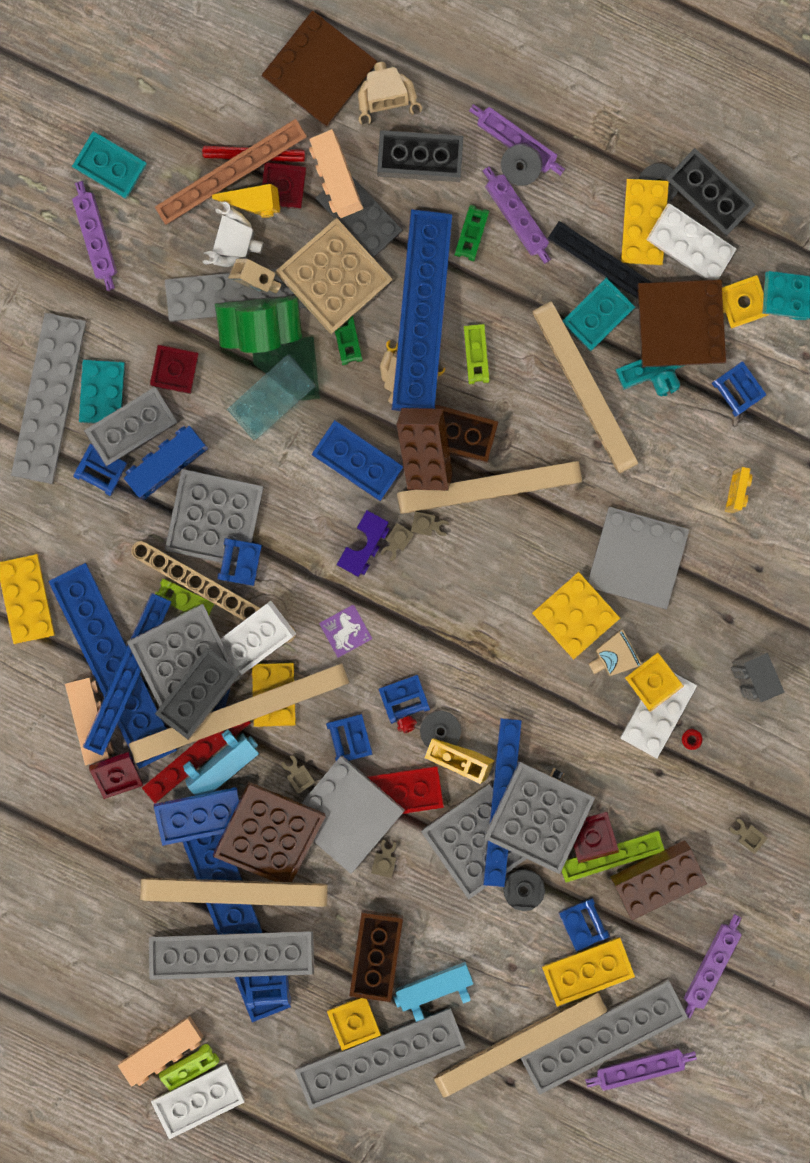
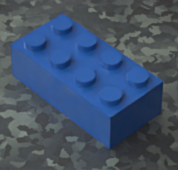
(165, 463)

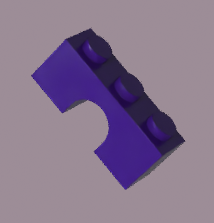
(374, 529)

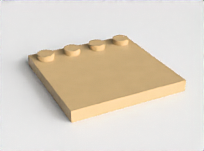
(333, 276)

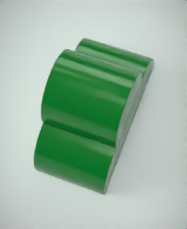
(258, 323)

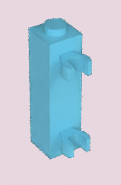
(221, 766)
(434, 987)

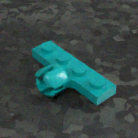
(663, 378)

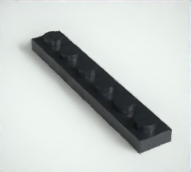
(596, 259)

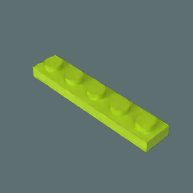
(628, 852)

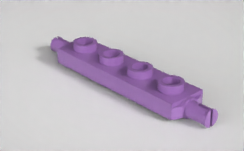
(510, 134)
(517, 215)
(94, 235)
(712, 966)
(641, 1069)

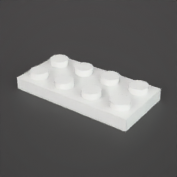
(691, 243)
(257, 637)
(652, 729)
(198, 1101)

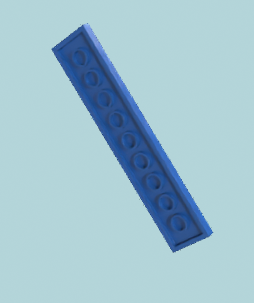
(422, 310)
(104, 649)
(229, 917)

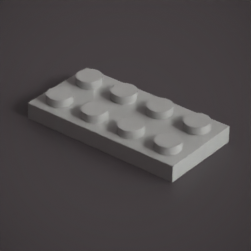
(130, 426)

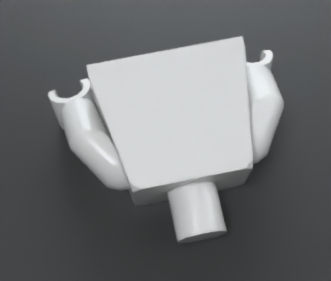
(233, 239)

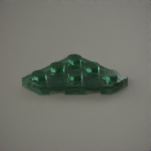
(302, 352)

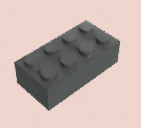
(420, 156)
(757, 677)

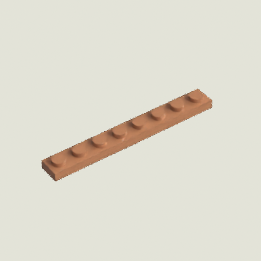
(230, 171)

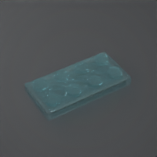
(271, 397)

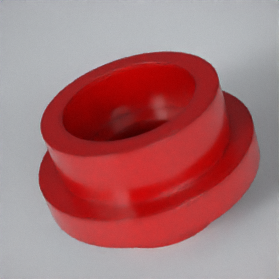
(406, 724)
(698, 739)

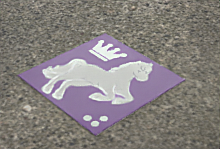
(345, 631)

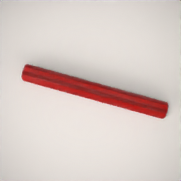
(230, 152)

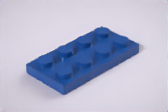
(357, 460)
(195, 816)

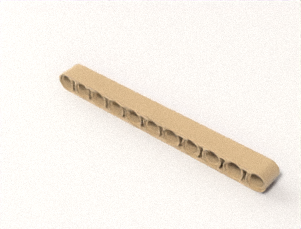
(243, 712)

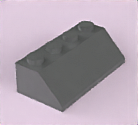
(710, 192)

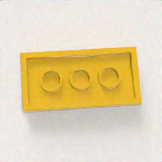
(642, 208)
(26, 599)
(588, 971)

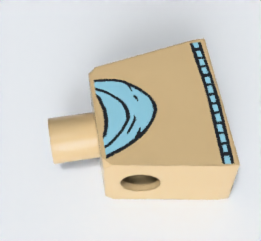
(254, 276)
(615, 655)

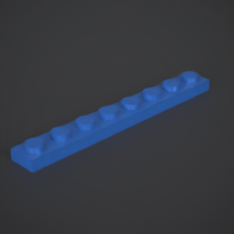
(123, 680)
(504, 768)

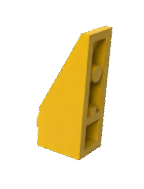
(258, 200)
(460, 760)

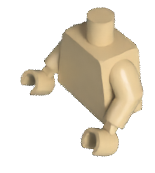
(386, 90)

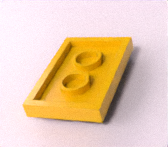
(736, 497)
(266, 678)

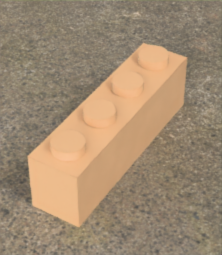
(335, 173)
(84, 710)
(160, 1051)

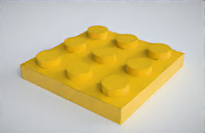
(576, 615)

